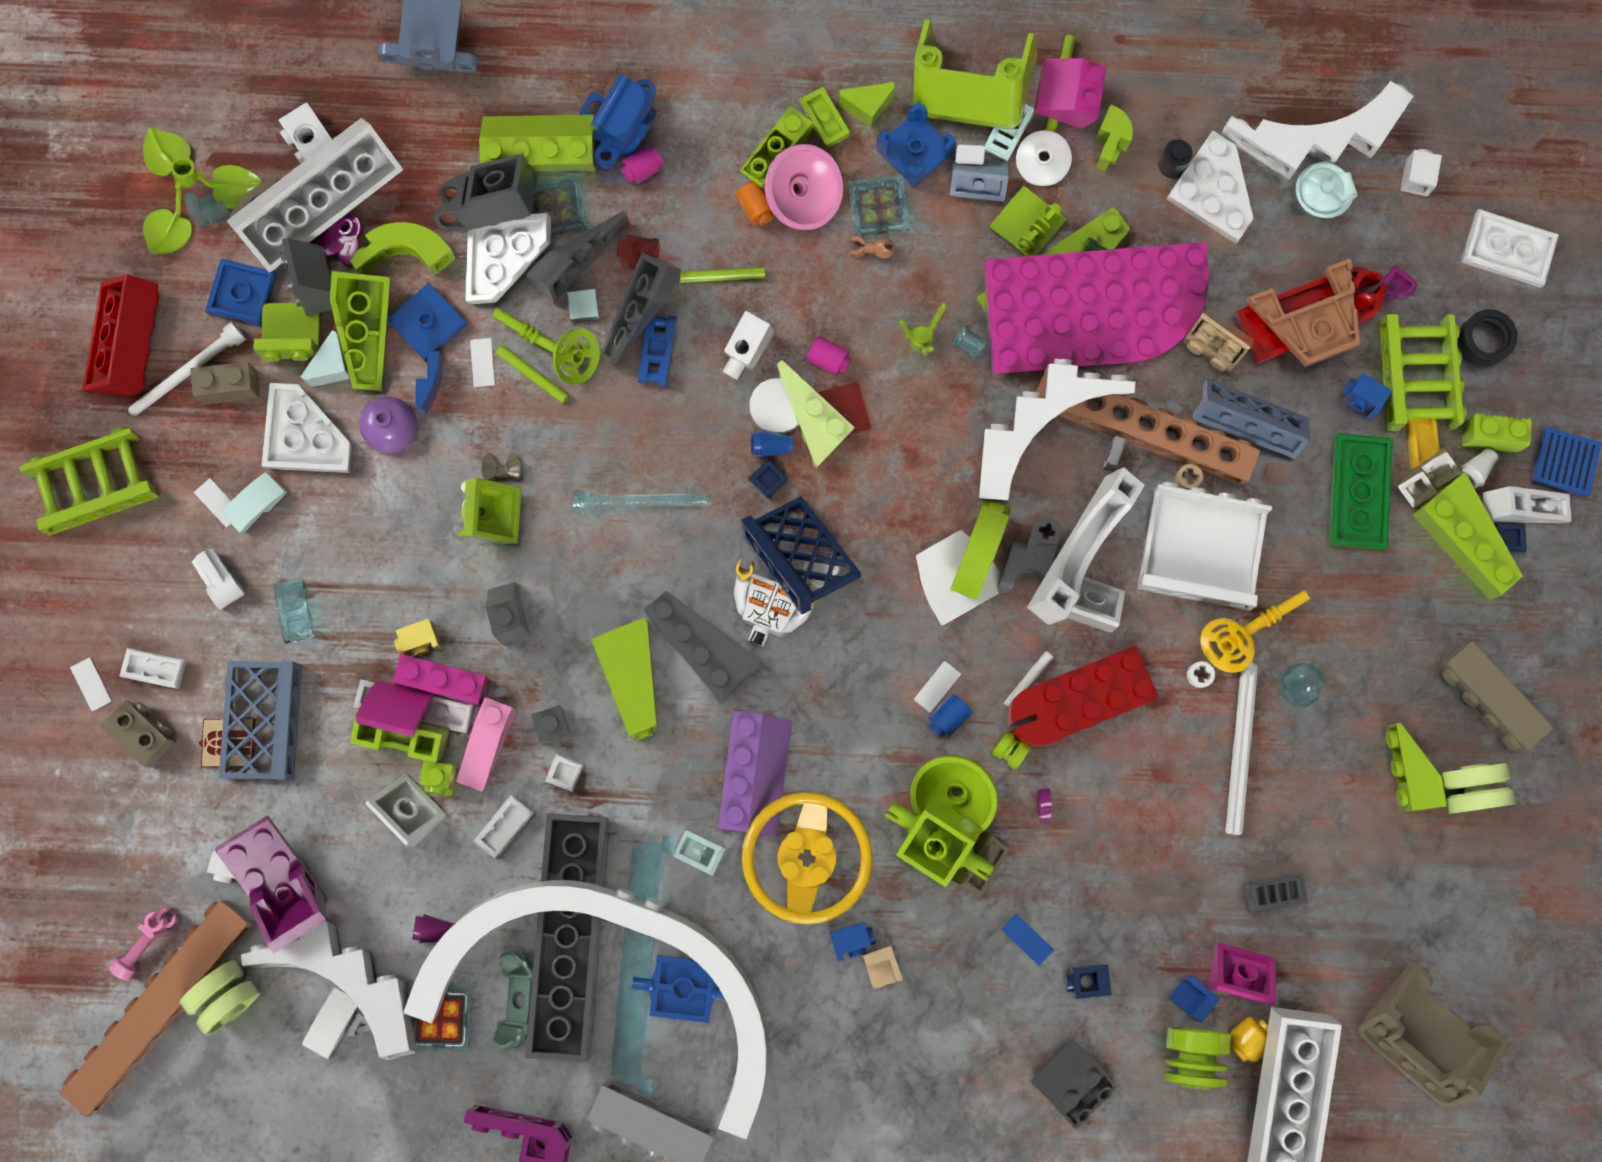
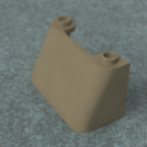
(1431, 1041)

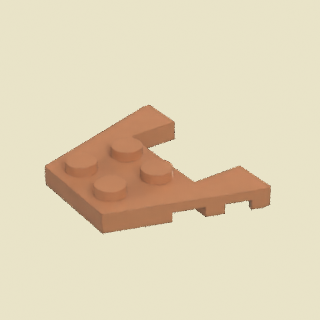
(1319, 328)

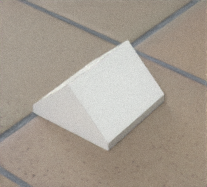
(1098, 605)
(406, 810)

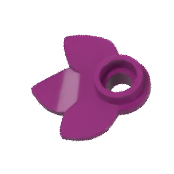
(338, 241)

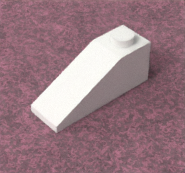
(1527, 506)

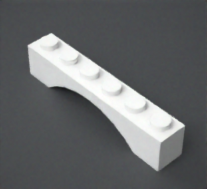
(1064, 579)

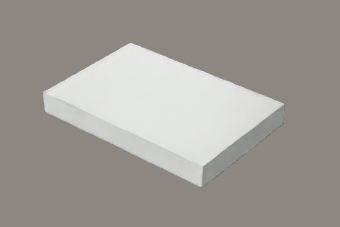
(1509, 248)

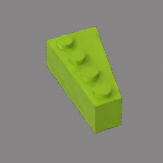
(1469, 536)

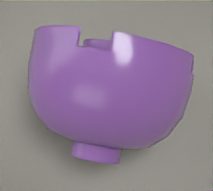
(388, 425)

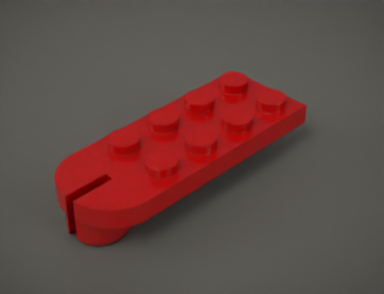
(1267, 343)
(1082, 698)

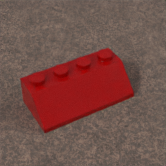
(121, 336)

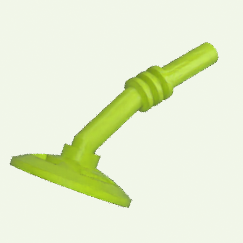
(561, 353)

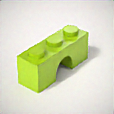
(427, 744)

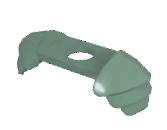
(514, 1029)

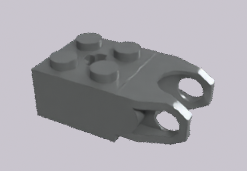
(488, 195)

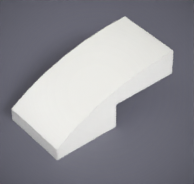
(330, 1024)

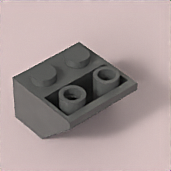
(307, 275)
(1074, 1084)

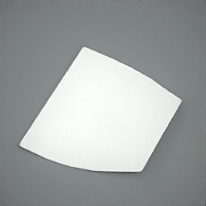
(937, 571)

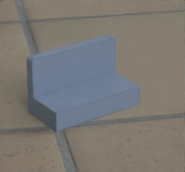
(980, 181)

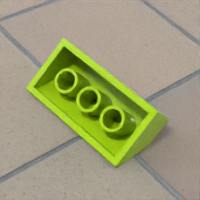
(546, 141)

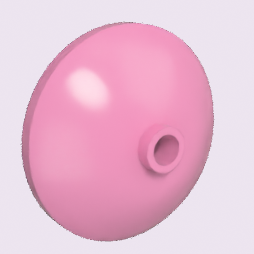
(818, 185)

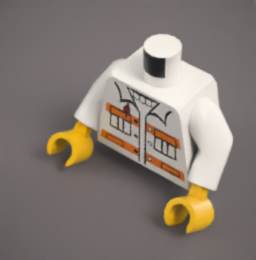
(765, 606)

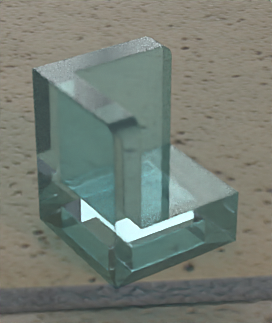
(205, 210)

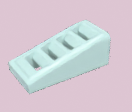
(1001, 153)

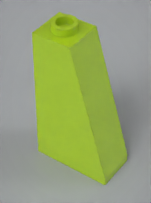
(629, 672)

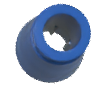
(769, 443)

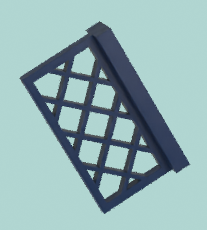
(776, 559)

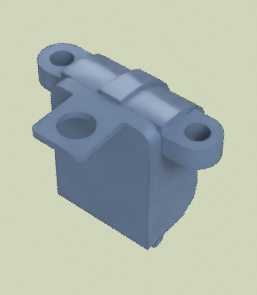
(429, 38)

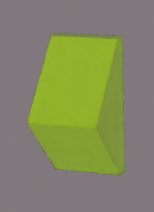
(867, 102)

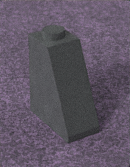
(506, 614)

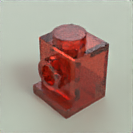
(630, 259)

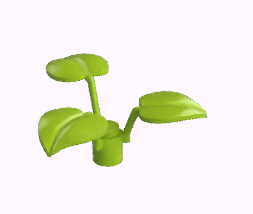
(171, 153)

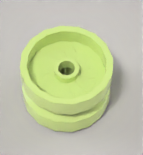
(1478, 787)
(219, 997)

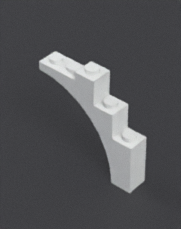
(1063, 390)
(353, 973)

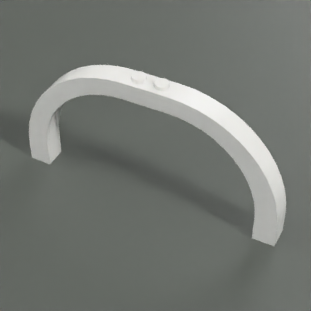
(642, 916)

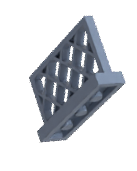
(285, 717)

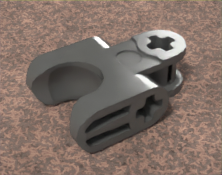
(1033, 557)

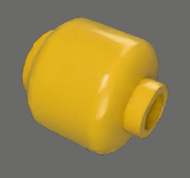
(1249, 1039)

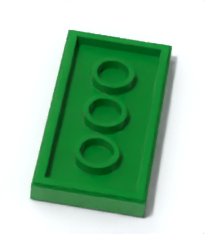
(1360, 492)

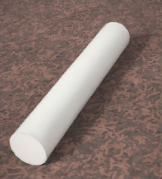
(1031, 677)

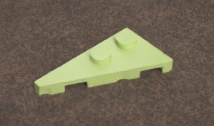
(820, 423)

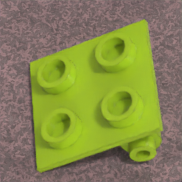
(1028, 222)

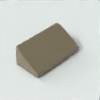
(991, 850)

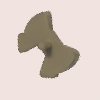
(491, 470)

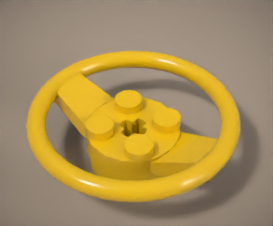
(812, 836)

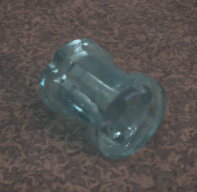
(970, 342)

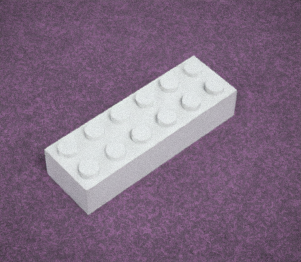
(316, 193)
(1295, 1087)

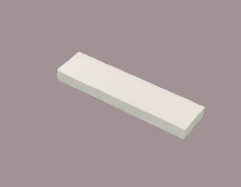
(442, 711)

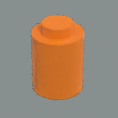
(754, 203)

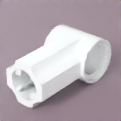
(221, 584)

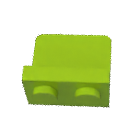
(287, 333)

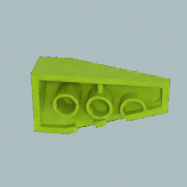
(360, 317)

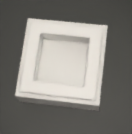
(564, 773)

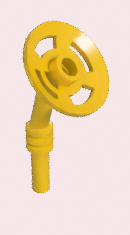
(1238, 633)

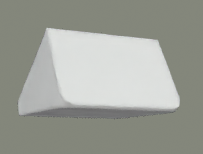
(969, 154)

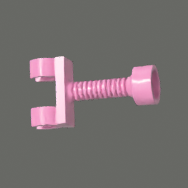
(152, 928)

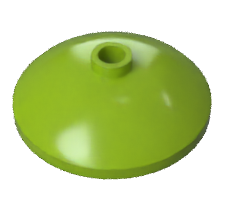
(944, 773)

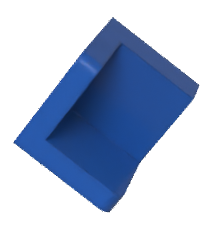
(1193, 998)

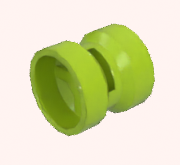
(1006, 745)

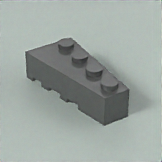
(707, 651)

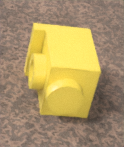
(417, 639)

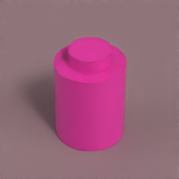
(829, 356)

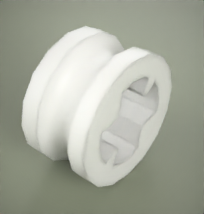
(1208, 669)

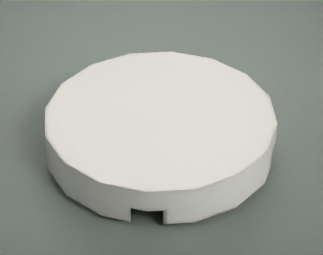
(771, 407)

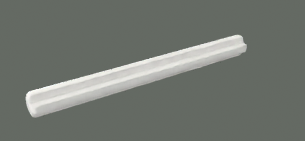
(1241, 750)

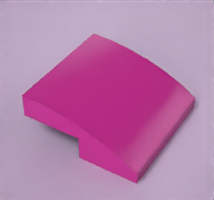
(394, 708)

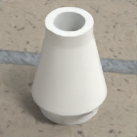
(1480, 467)

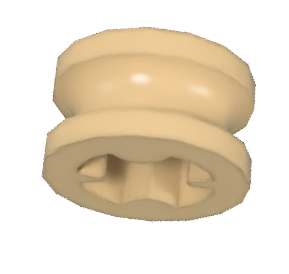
(1195, 472)

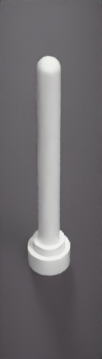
(229, 337)

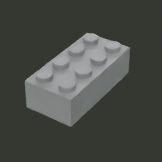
(649, 1125)

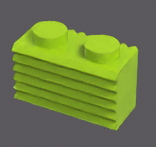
(1496, 433)

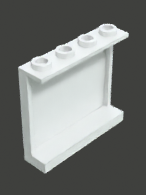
(1203, 546)

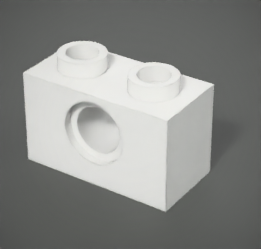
(300, 125)

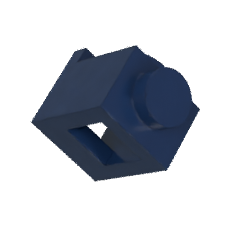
(1098, 985)

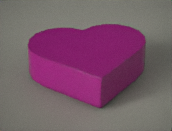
(1398, 284)
(1044, 805)

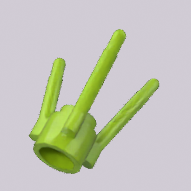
(922, 336)

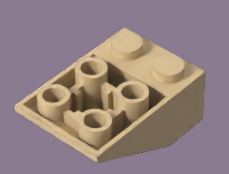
(1218, 341)

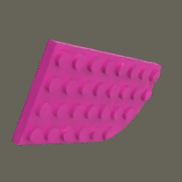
(1093, 305)

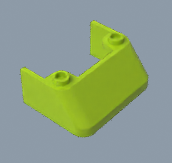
(968, 96)

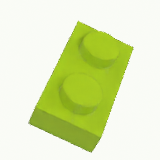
(825, 117)

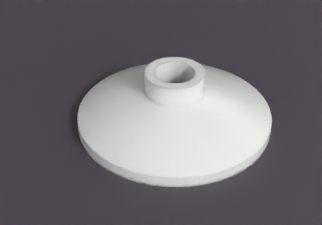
(1043, 172)

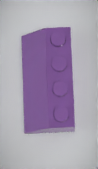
(754, 771)

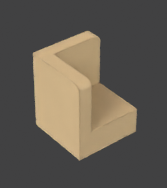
(882, 967)

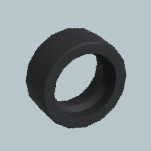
(1502, 323)

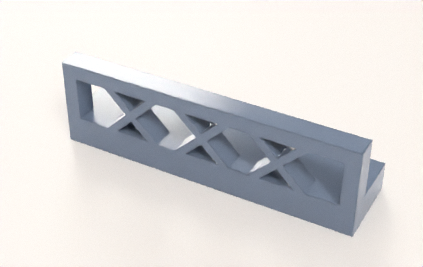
(1252, 423)

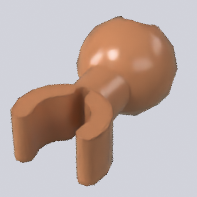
(879, 247)

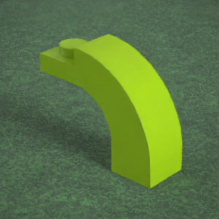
(403, 239)
(981, 549)

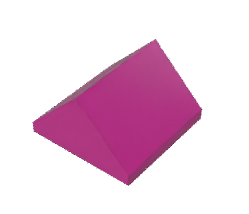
(1243, 974)

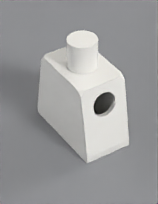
(749, 332)

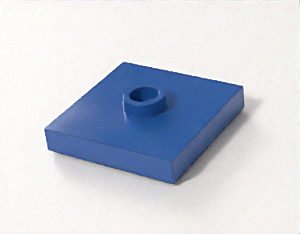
(427, 321)

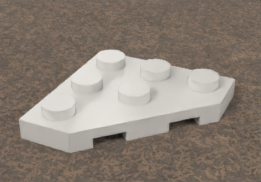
(1215, 189)
(502, 254)
(301, 434)

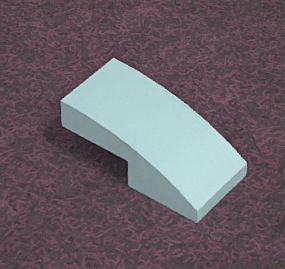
(252, 501)

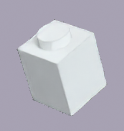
(1421, 172)

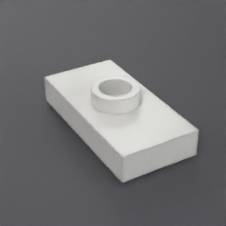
(152, 668)
(503, 827)

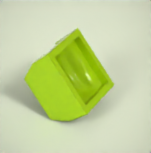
(491, 511)

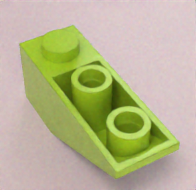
(789, 131)
(1416, 777)

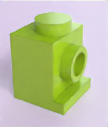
(438, 778)

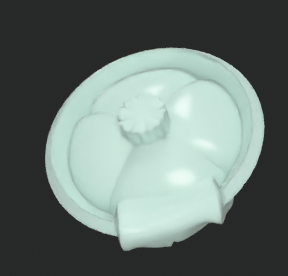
(1325, 190)

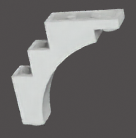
(1285, 145)

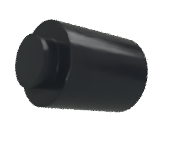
(1175, 158)

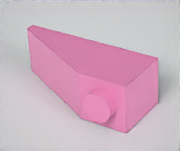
(485, 743)

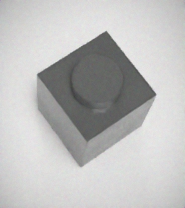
(551, 725)

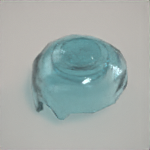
(1300, 685)

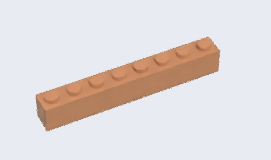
(155, 1009)

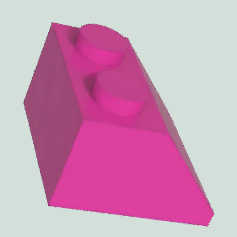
(1070, 90)

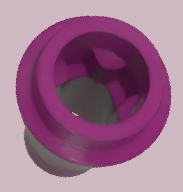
(429, 929)

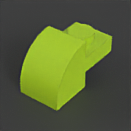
(1116, 133)

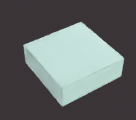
(583, 305)

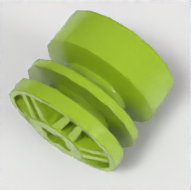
(1197, 1057)

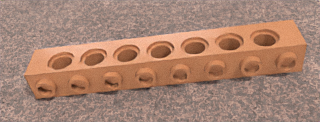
(1155, 440)

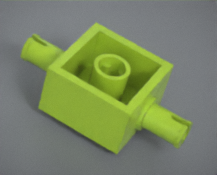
(955, 844)

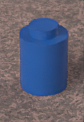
(949, 716)

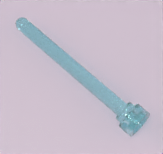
(585, 501)

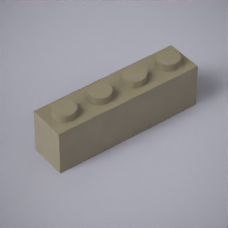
(1495, 698)

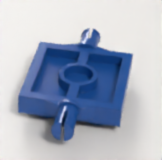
(680, 989)

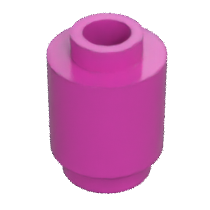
(641, 164)

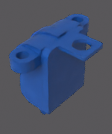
(622, 118)

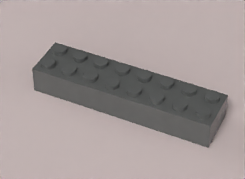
(567, 943)

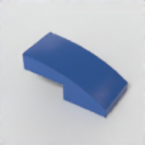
(428, 388)

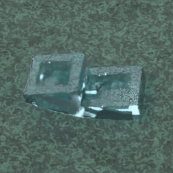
(293, 611)

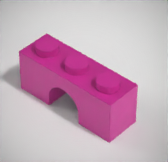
(441, 680)

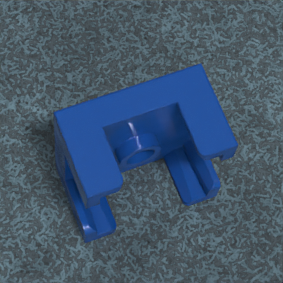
(915, 146)

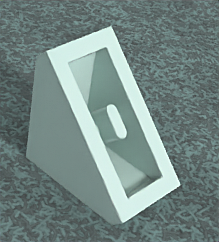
(327, 365)
(699, 853)

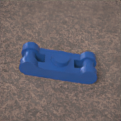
(657, 350)

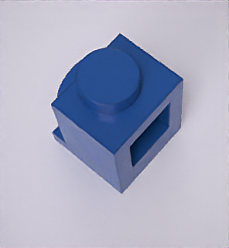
(1366, 395)
(852, 940)

